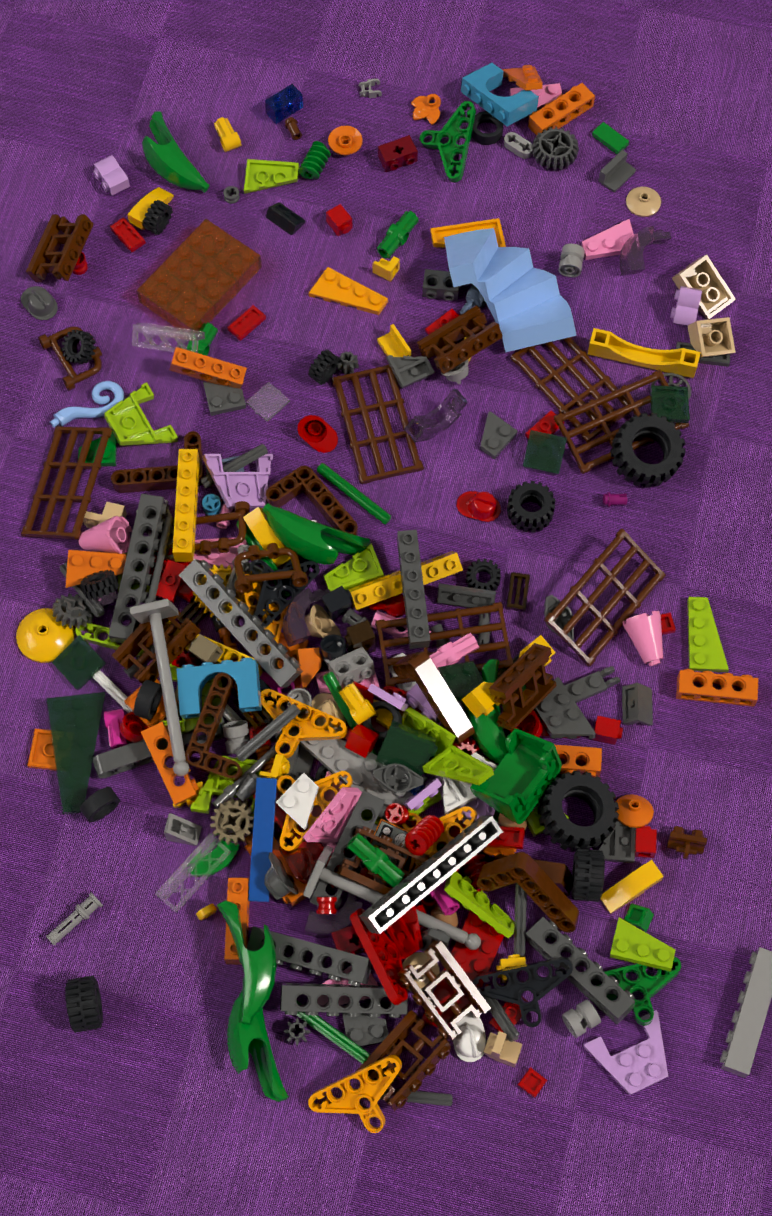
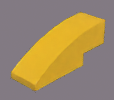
(138, 212)
(262, 531)
(631, 886)

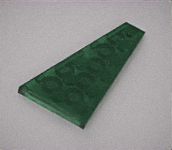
(74, 735)

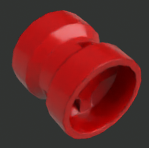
(81, 265)

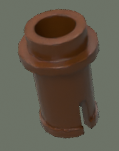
(291, 125)

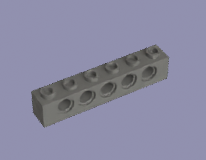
(413, 589)
(368, 802)
(360, 965)
(291, 991)
(616, 1009)

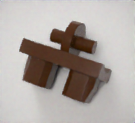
(686, 843)

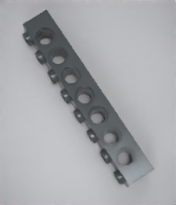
(147, 505)
(192, 577)
(430, 874)

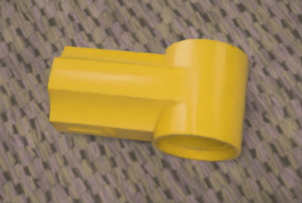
(228, 138)
(359, 707)

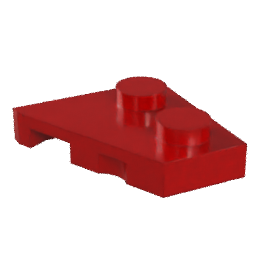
(406, 933)

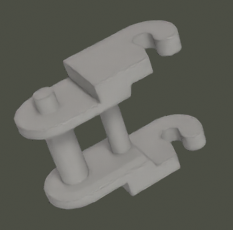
(372, 94)

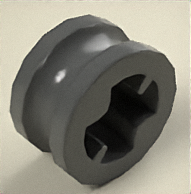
(227, 191)

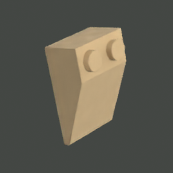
(704, 276)

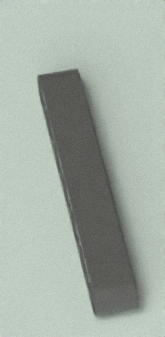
(138, 754)

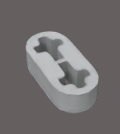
(519, 145)

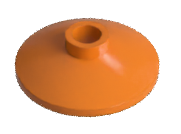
(343, 135)
(634, 811)

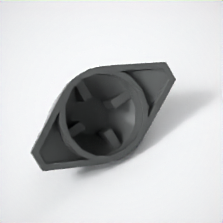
(550, 604)
(396, 778)

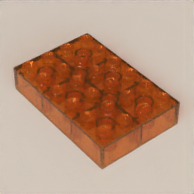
(199, 277)

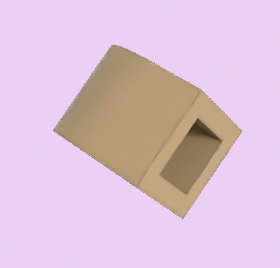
(110, 510)
(502, 1050)

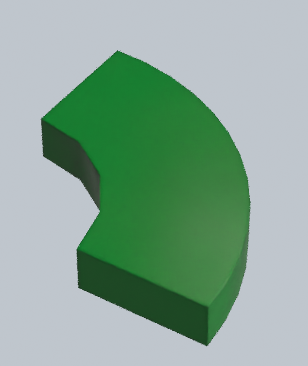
(203, 867)

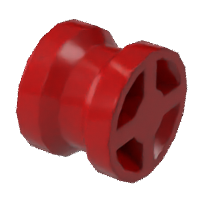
(392, 813)
(326, 905)

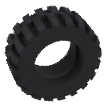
(660, 431)
(592, 792)

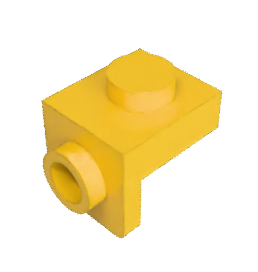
(280, 768)
(512, 961)

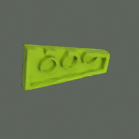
(703, 638)
(478, 902)

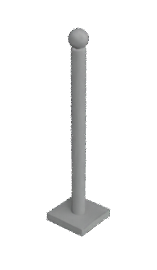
(154, 613)
(472, 941)

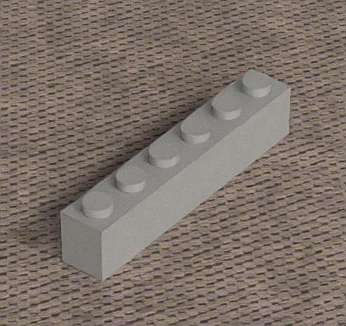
(751, 1015)

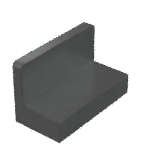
(616, 172)
(637, 704)
(300, 761)

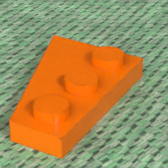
(525, 77)
(85, 563)

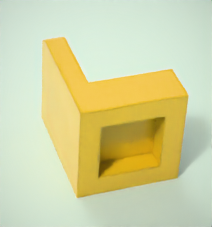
(386, 269)

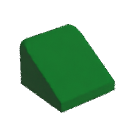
(639, 916)

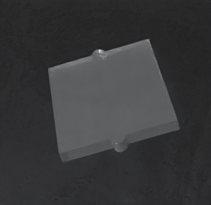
(267, 401)

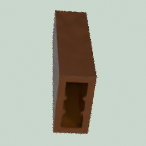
(557, 872)

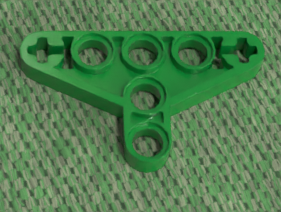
(453, 132)
(645, 983)

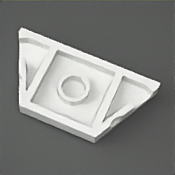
(457, 792)

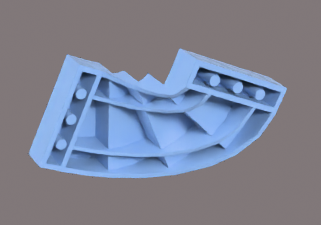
(518, 295)

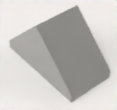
(181, 830)

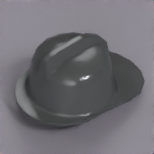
(39, 303)
(277, 880)

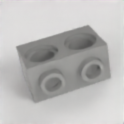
(352, 667)

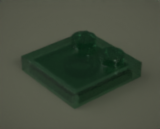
(670, 402)
(544, 452)
(79, 662)
(461, 678)

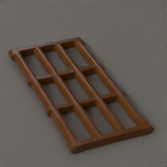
(555, 374)
(601, 420)
(372, 440)
(70, 497)
(588, 602)
(457, 613)

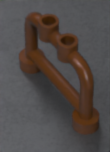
(72, 378)
(223, 544)
(243, 581)

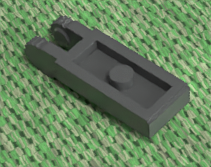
(591, 685)

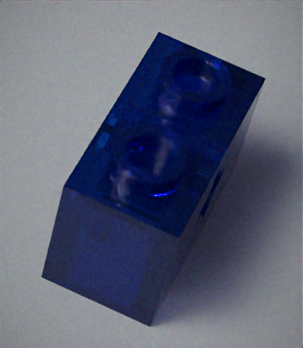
(284, 103)

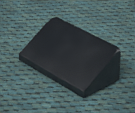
(284, 218)

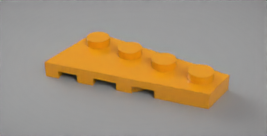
(439, 233)
(341, 289)

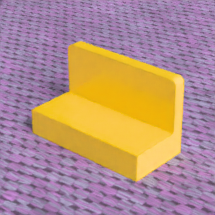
(394, 344)

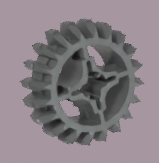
(548, 141)

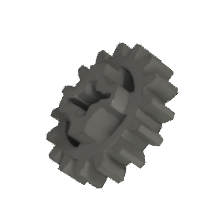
(72, 611)

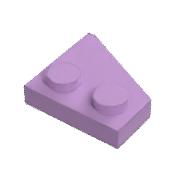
(394, 699)
(416, 801)

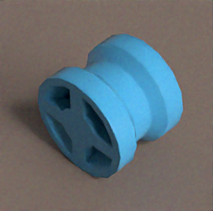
(213, 501)

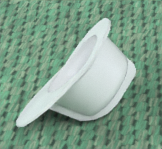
(472, 1041)

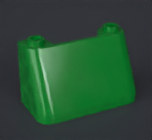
(520, 776)

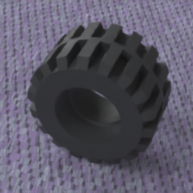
(533, 493)
(588, 875)
(83, 1004)

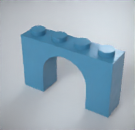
(505, 109)
(193, 679)

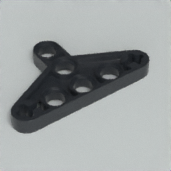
(272, 594)
(536, 984)

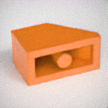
(310, 664)

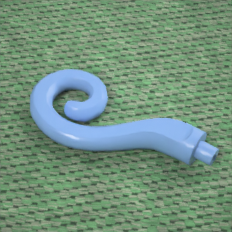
(70, 413)

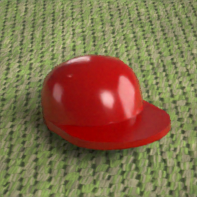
(392, 606)
(131, 727)

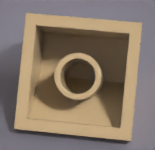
(712, 337)

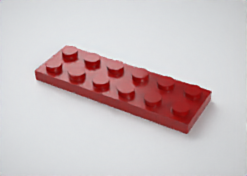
(471, 961)

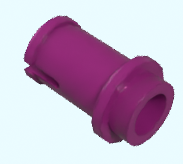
(614, 499)

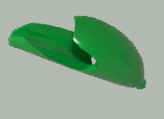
(168, 158)
(312, 539)
(487, 734)
(257, 965)
(253, 1039)

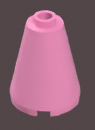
(108, 536)
(646, 636)

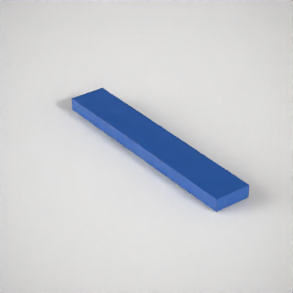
(262, 838)

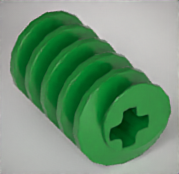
(314, 161)

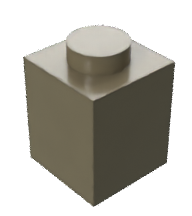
(205, 649)

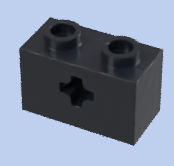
(337, 602)

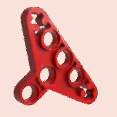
(384, 958)

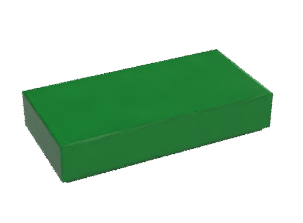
(610, 138)

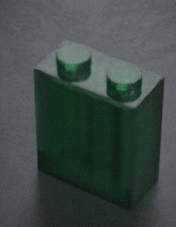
(407, 747)

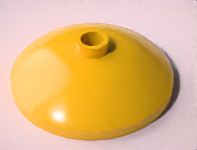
(47, 645)

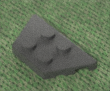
(562, 715)

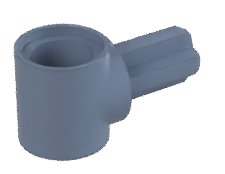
(473, 299)

